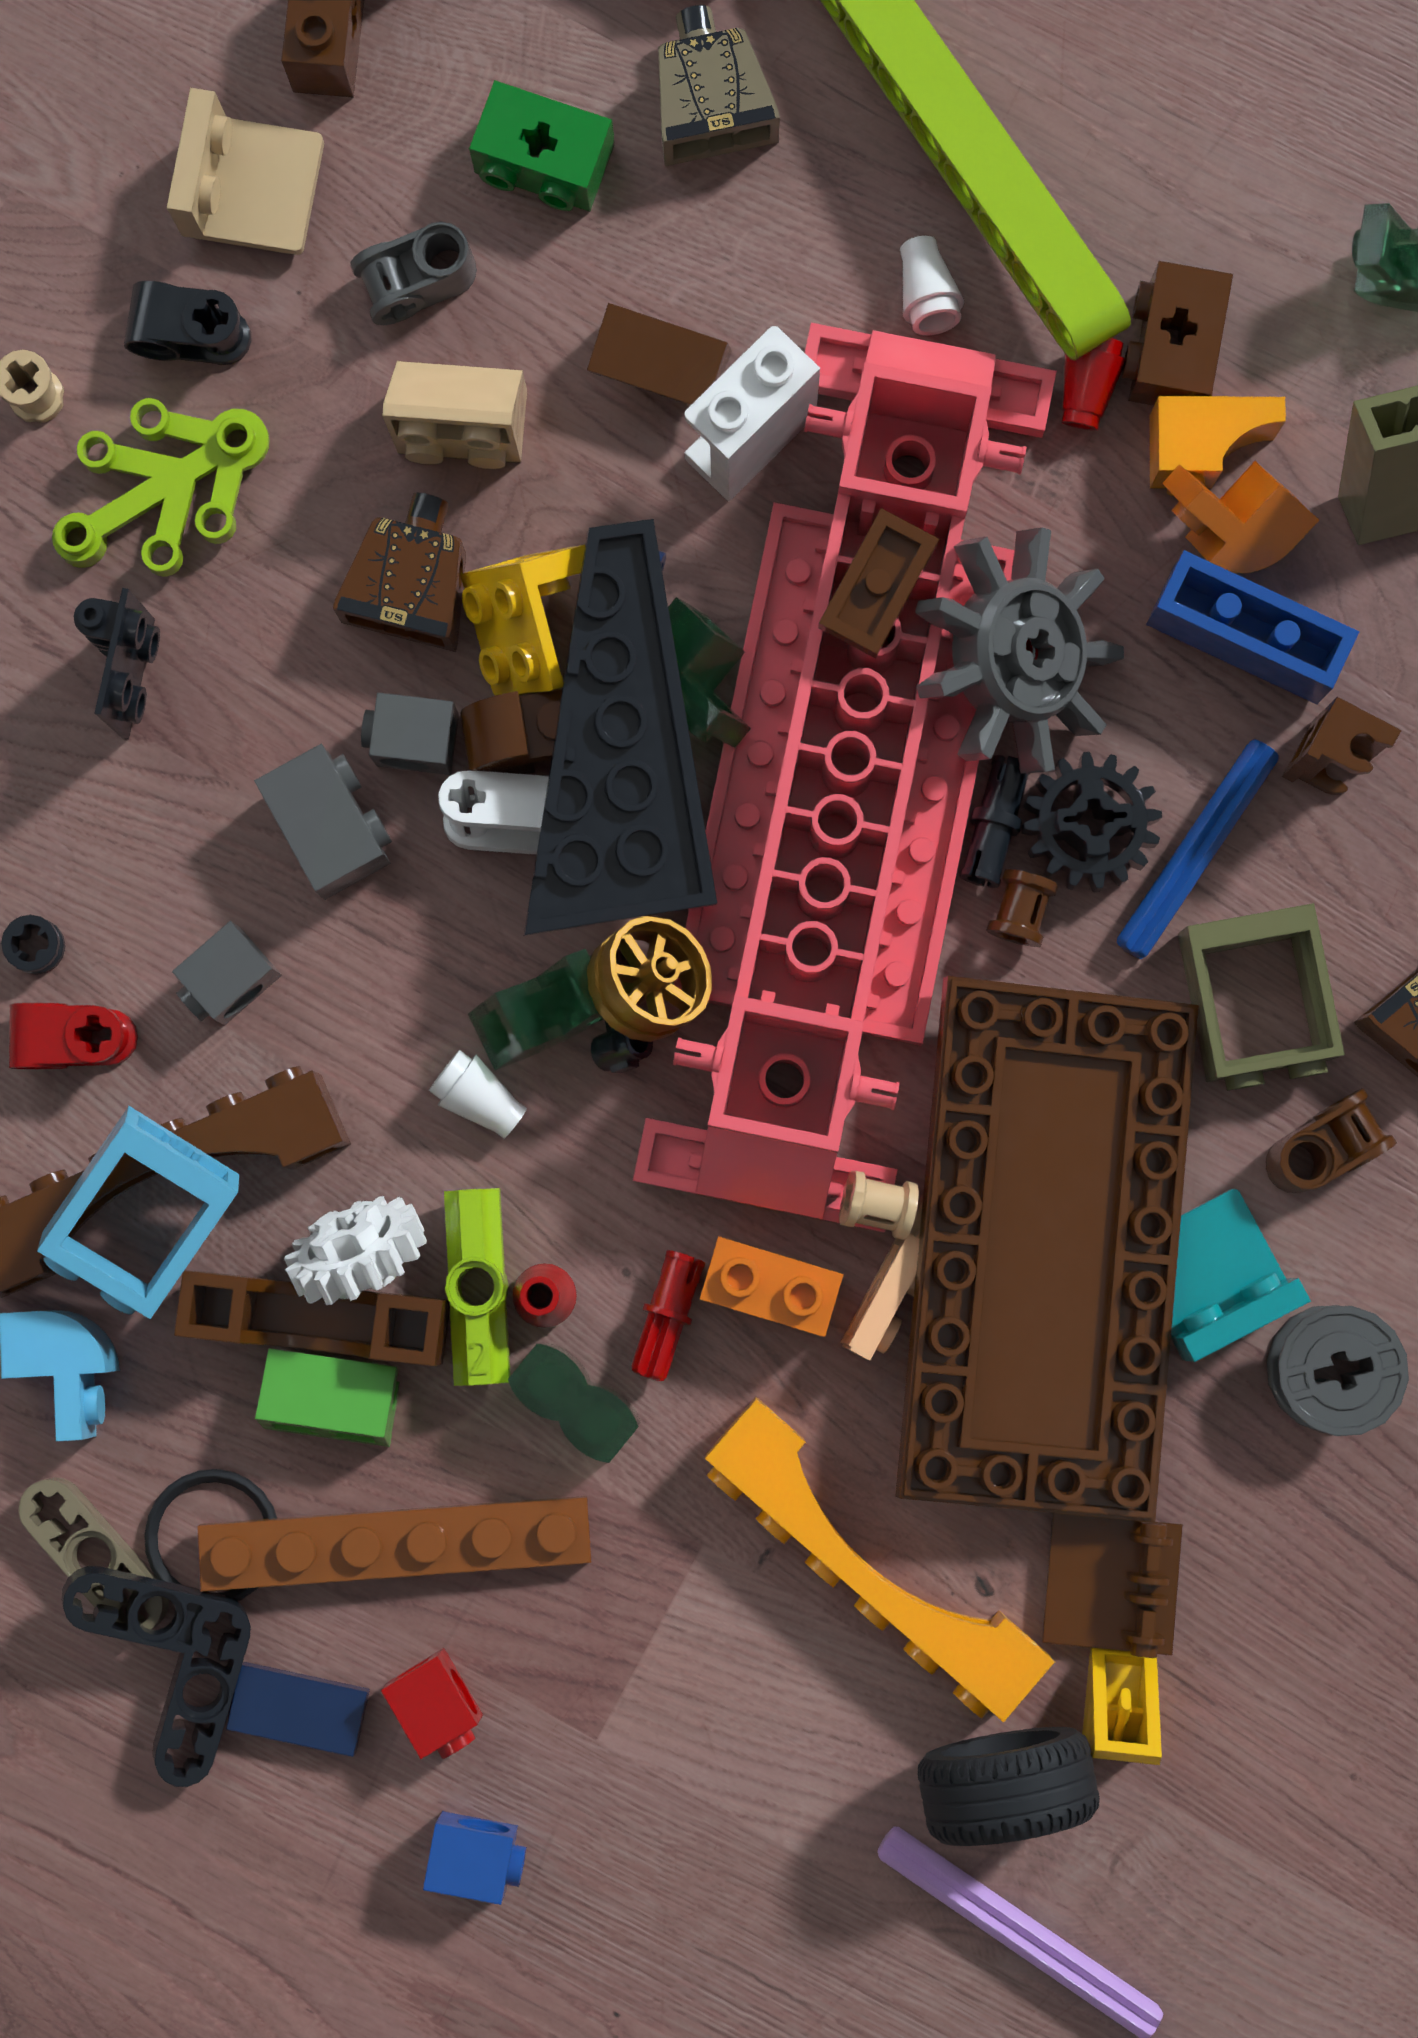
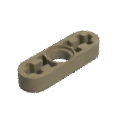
(65, 1556)

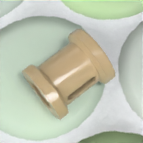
(26, 366)
(879, 1204)

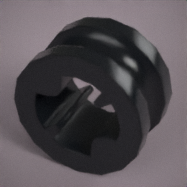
(21, 929)

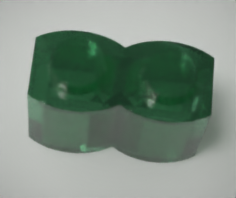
(561, 1390)

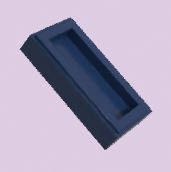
(298, 1709)

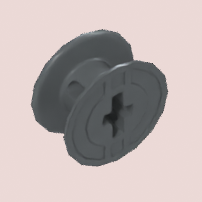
(1349, 1334)

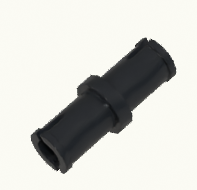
(995, 823)

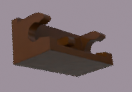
(657, 355)
(1341, 737)

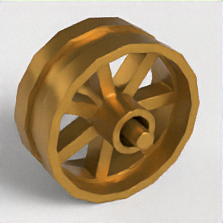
(650, 978)

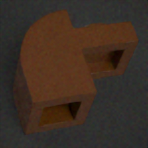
(510, 731)

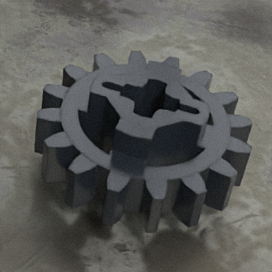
(1090, 794)

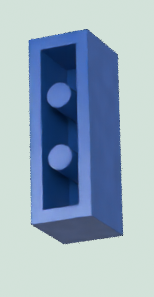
(1252, 628)

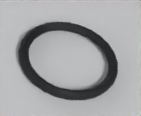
(176, 1488)

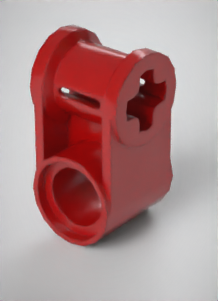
(62, 1036)

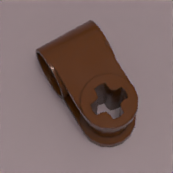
(1338, 1141)

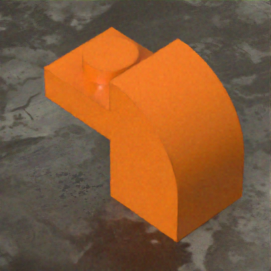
(1247, 526)

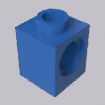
(473, 1858)

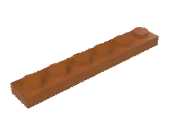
(394, 1543)

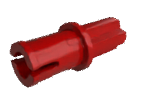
(667, 1315)

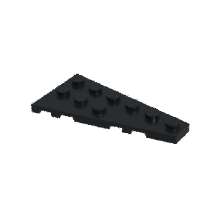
(622, 785)

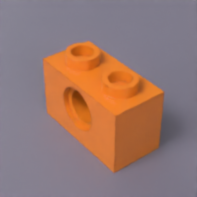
(771, 1286)

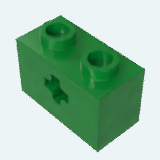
(524, 123)

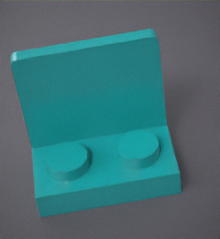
(1226, 1278)

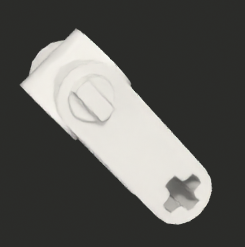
(503, 814)

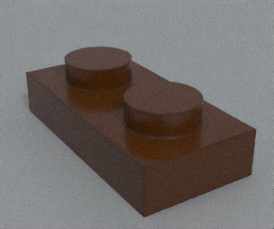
(878, 583)

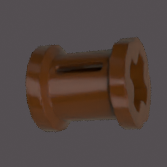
(1022, 908)

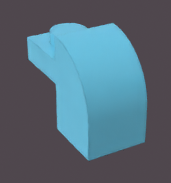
(71, 1351)

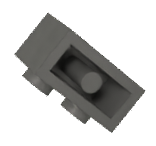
(323, 820)

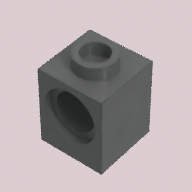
(411, 733)
(224, 975)

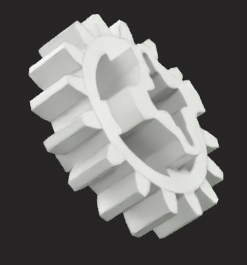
(355, 1250)

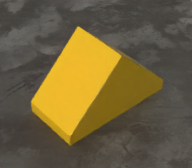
(1122, 1707)

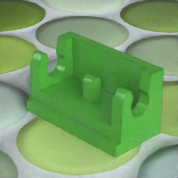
(328, 1397)

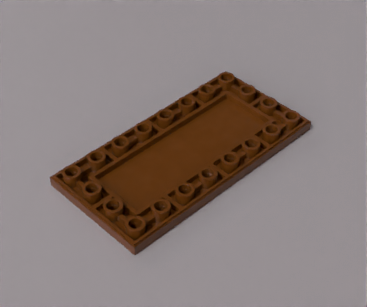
(1047, 1250)

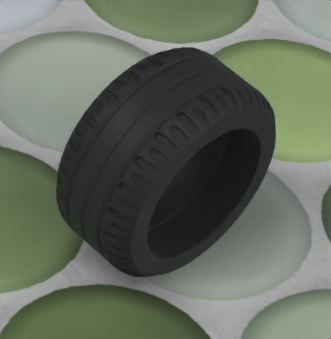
(1008, 1786)

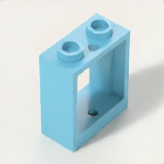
(172, 1159)

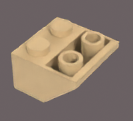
(456, 413)

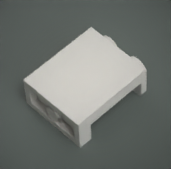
(751, 412)

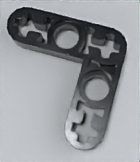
(182, 1635)

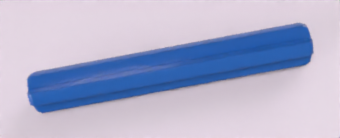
(1197, 849)

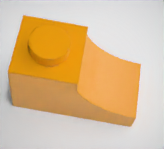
(1206, 430)

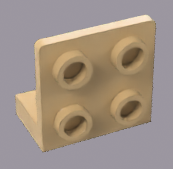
(243, 179)

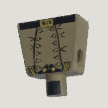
(712, 92)

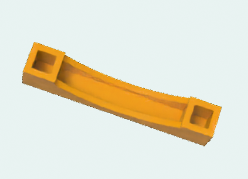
(986, 1657)

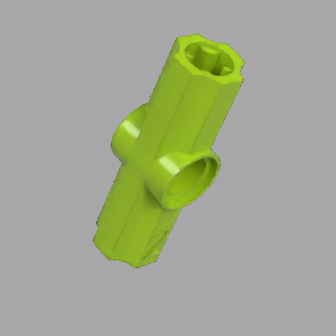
(477, 1331)

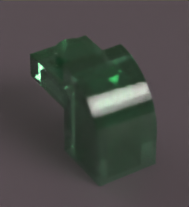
(1386, 259)
(703, 660)
(536, 1012)

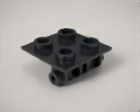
(128, 640)

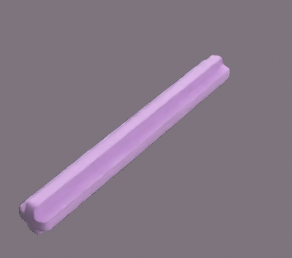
(1020, 1933)

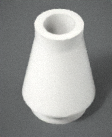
(929, 291)
(476, 1094)

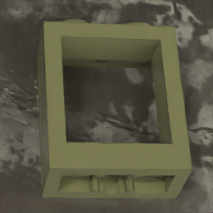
(1291, 923)

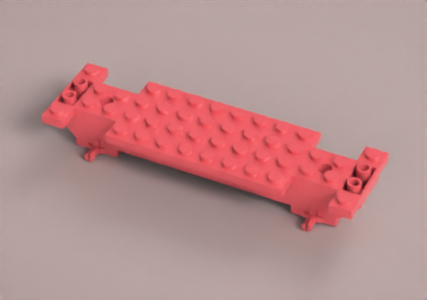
(848, 793)

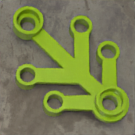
(169, 482)

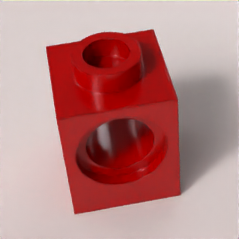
(433, 1706)

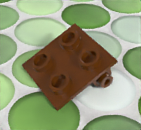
(1112, 1584)

